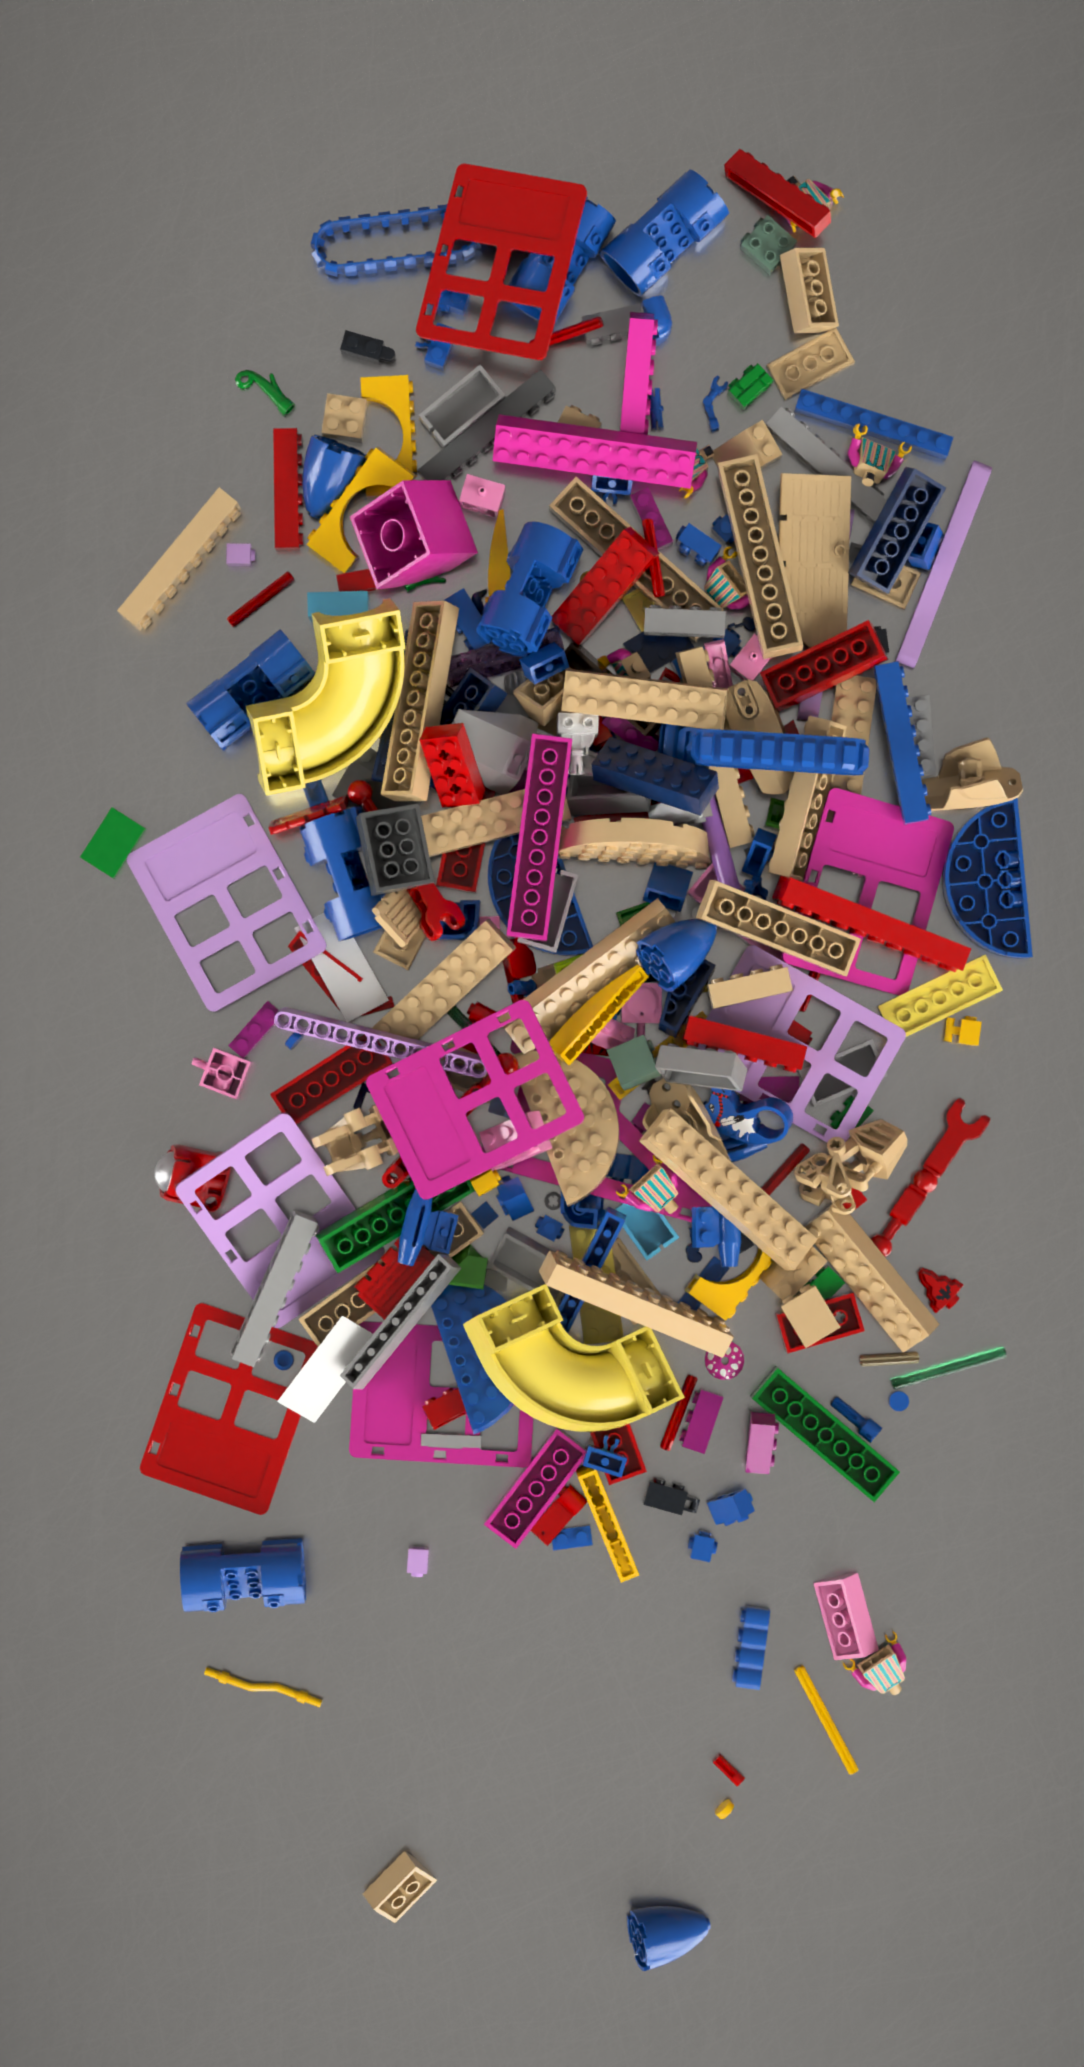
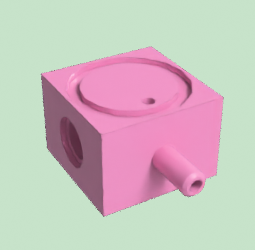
(482, 495)
(749, 661)
(643, 1007)
(224, 1073)

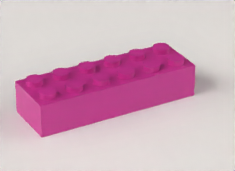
(637, 371)
(536, 1488)

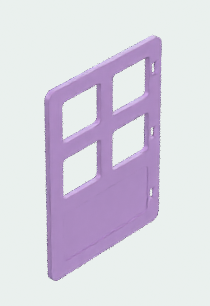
(202, 862)
(773, 1018)
(317, 1274)

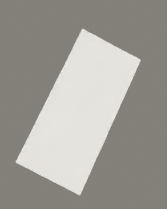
(351, 996)
(320, 1376)

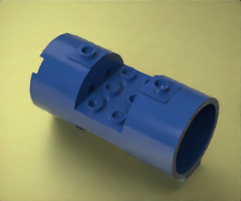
(649, 245)
(536, 269)
(518, 616)
(267, 674)
(337, 842)
(212, 1577)

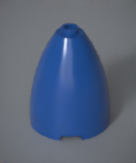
(327, 472)
(676, 951)
(664, 1934)

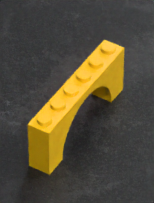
(393, 394)
(330, 538)
(725, 1295)

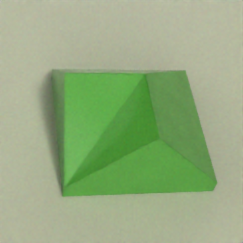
(472, 1269)

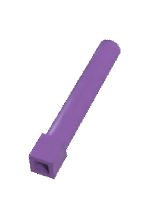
(719, 848)

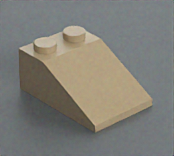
(749, 442)

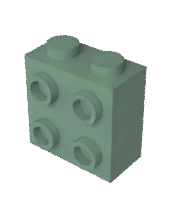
(767, 243)
(634, 1062)

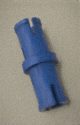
(656, 410)

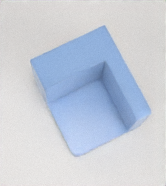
(497, 1107)

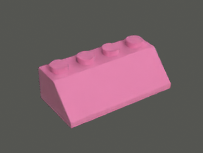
(846, 1617)

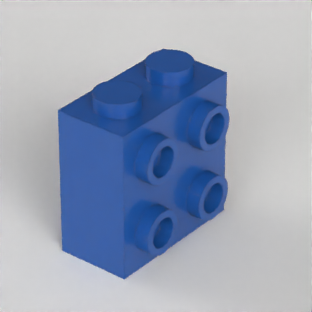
(697, 544)
(668, 885)

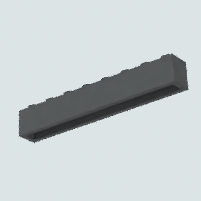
(481, 434)

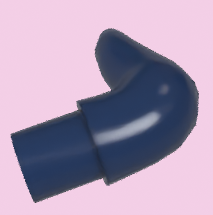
(476, 599)

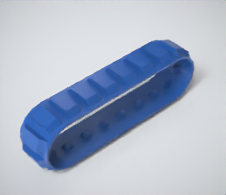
(389, 264)
(780, 752)

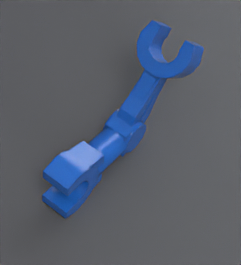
(708, 400)
(755, 887)

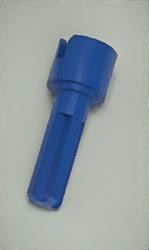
(867, 1427)

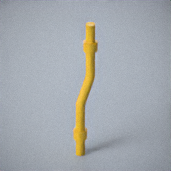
(225, 1677)

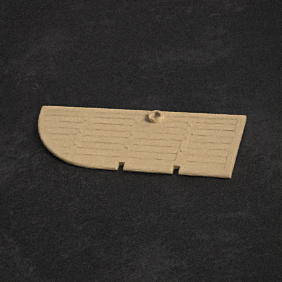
(816, 551)

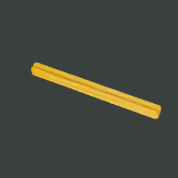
(826, 1720)

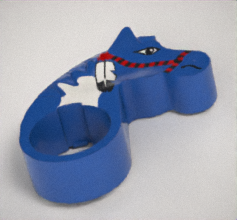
(742, 1120)

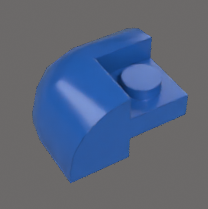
(658, 307)
(471, 912)
(585, 1213)

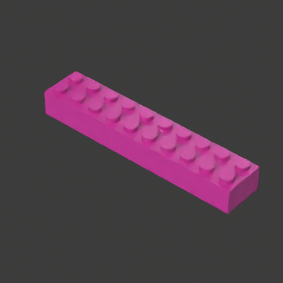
(594, 451)
(539, 837)

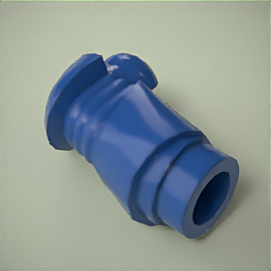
(520, 987)

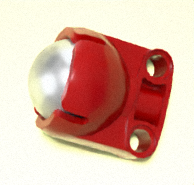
(181, 1163)

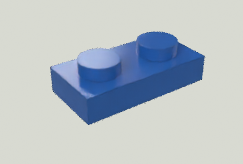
(573, 1537)

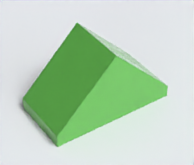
(774, 814)

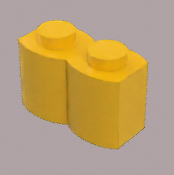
(486, 1181)

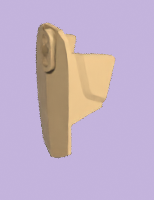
(762, 719)
(972, 779)
(691, 1110)

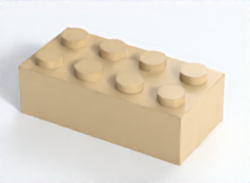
(809, 290)
(748, 988)

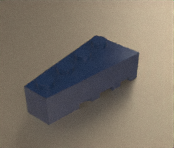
(683, 999)

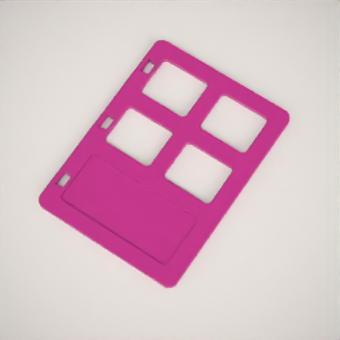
(875, 843)
(432, 1121)
(392, 1415)

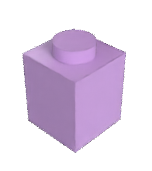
(240, 555)
(417, 1561)

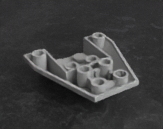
(499, 745)

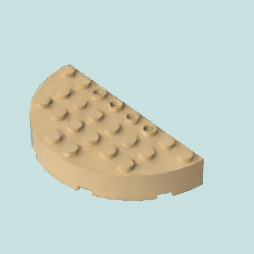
(637, 841)
(588, 1150)

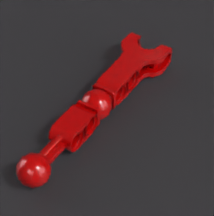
(426, 897)
(509, 1064)
(926, 1179)

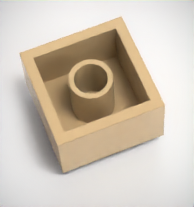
(344, 418)

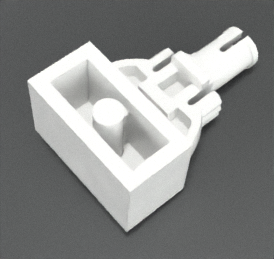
(582, 730)

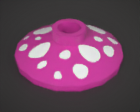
(728, 1370)

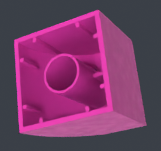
(413, 533)

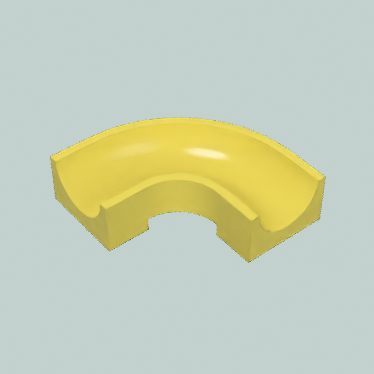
(342, 705)
(566, 1380)

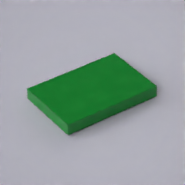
(112, 842)

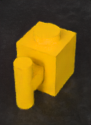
(967, 1032)

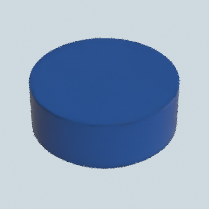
(293, 1040)
(283, 1360)
(898, 1401)

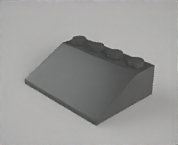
(362, 770)
(394, 849)

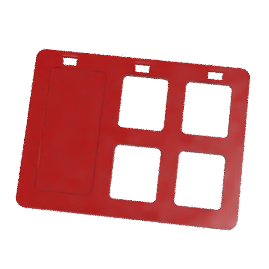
(511, 214)
(212, 1453)

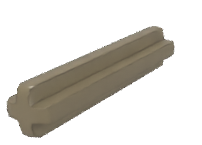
(889, 1359)

